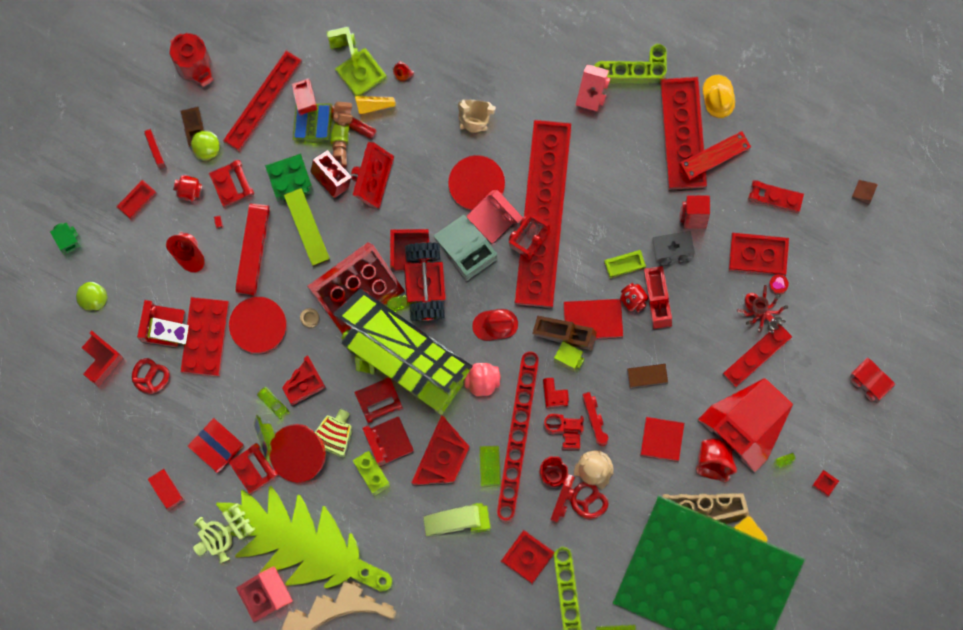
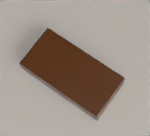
(647, 375)

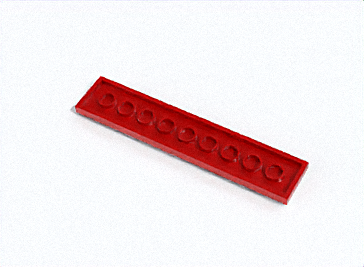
(546, 200)

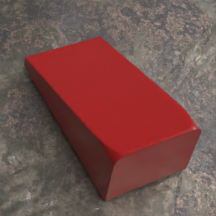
(165, 489)

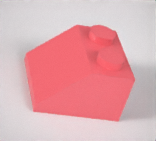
(264, 594)

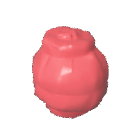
(482, 379)

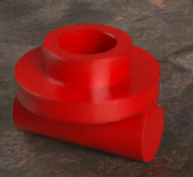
(402, 71)

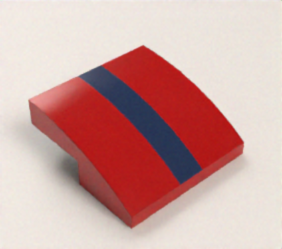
(215, 445)

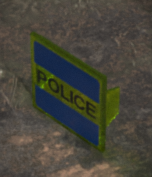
(313, 125)
(265, 435)

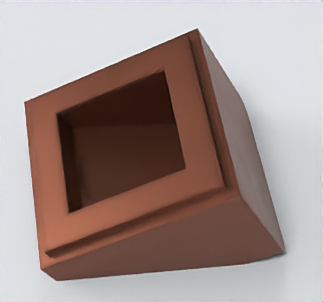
(864, 191)

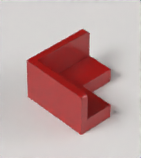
(398, 240)
(105, 359)

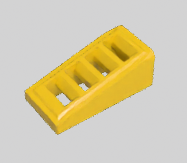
(368, 104)

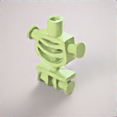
(211, 544)

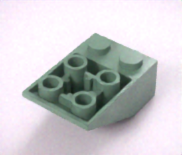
(466, 247)

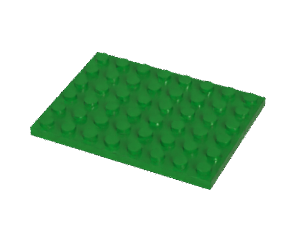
(705, 574)

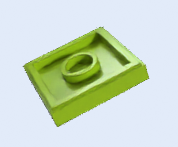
(362, 77)

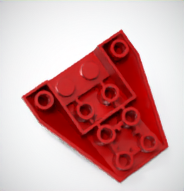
(750, 421)

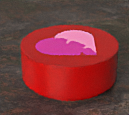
(778, 284)

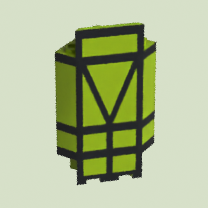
(402, 351)

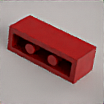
(695, 212)

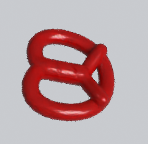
(149, 376)
(587, 501)

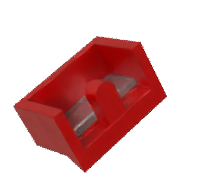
(529, 235)

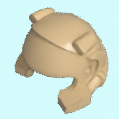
(474, 115)
(594, 468)

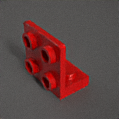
(164, 313)
(388, 441)

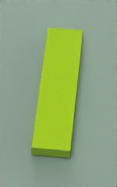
(306, 227)

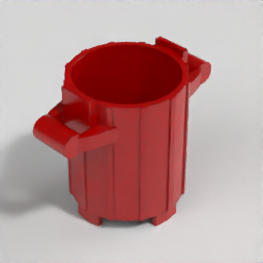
(191, 58)

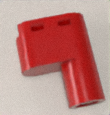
(553, 397)

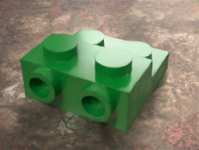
(288, 176)

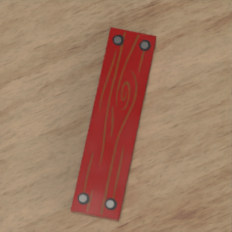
(714, 155)

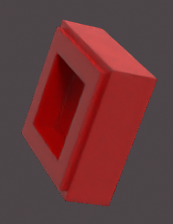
(825, 483)

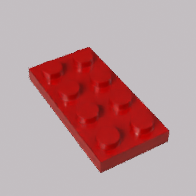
(205, 337)

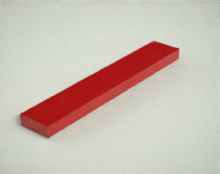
(262, 101)

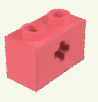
(592, 78)

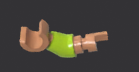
(340, 131)

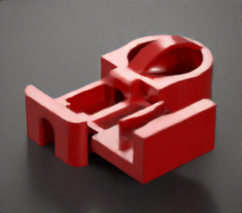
(570, 430)

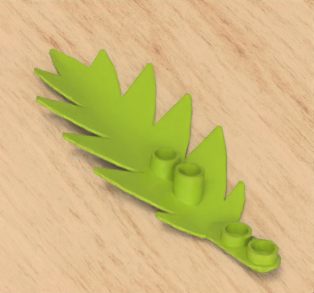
(297, 541)

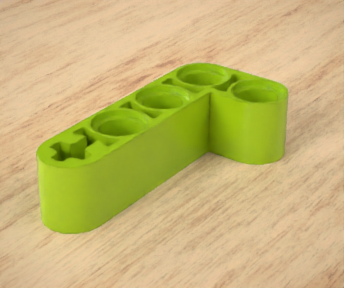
(630, 66)

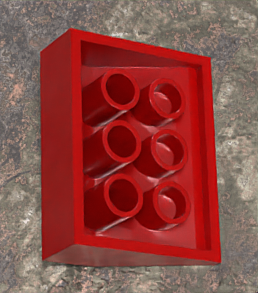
(359, 270)

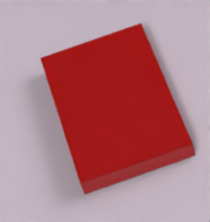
(758, 254)
(601, 315)

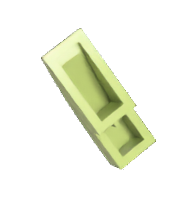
(452, 520)

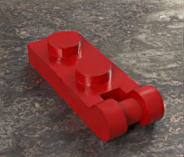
(776, 197)
(595, 420)

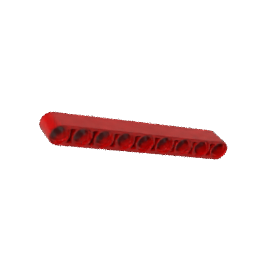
(518, 427)

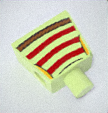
(336, 433)

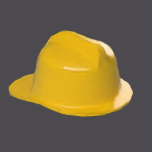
(718, 96)

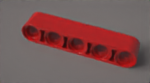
(252, 249)

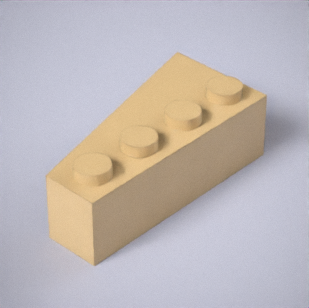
(721, 507)

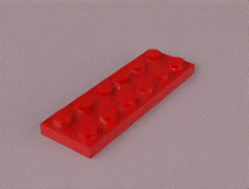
(682, 129)

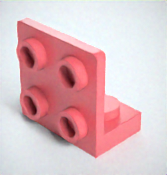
(493, 216)

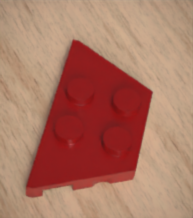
(442, 456)

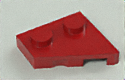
(303, 383)
(566, 493)

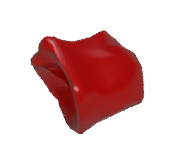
(714, 459)

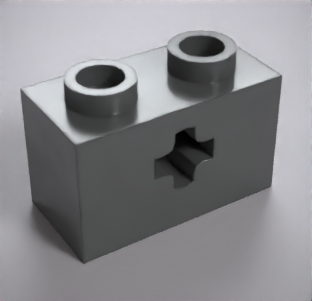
(681, 241)

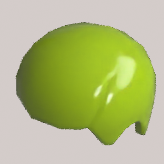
(205, 145)
(91, 296)

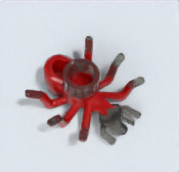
(760, 308)

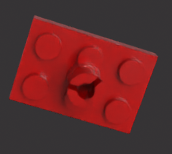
(372, 175)

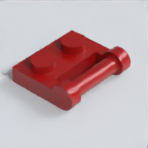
(225, 187)
(377, 394)
(248, 473)

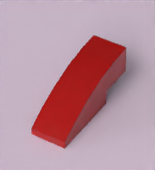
(658, 297)

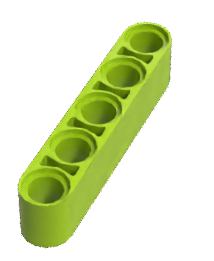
(569, 585)

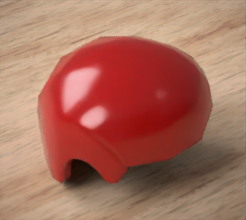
(553, 472)

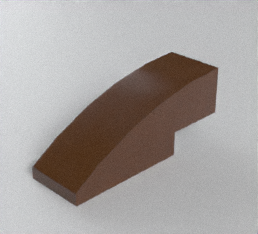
(565, 331)

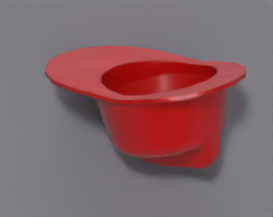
(186, 252)
(495, 324)

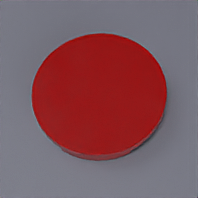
(474, 179)
(257, 325)
(297, 453)

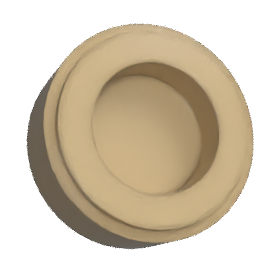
(310, 318)

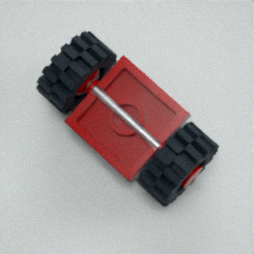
(424, 281)

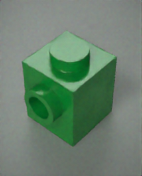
(65, 237)

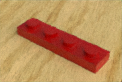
(756, 356)

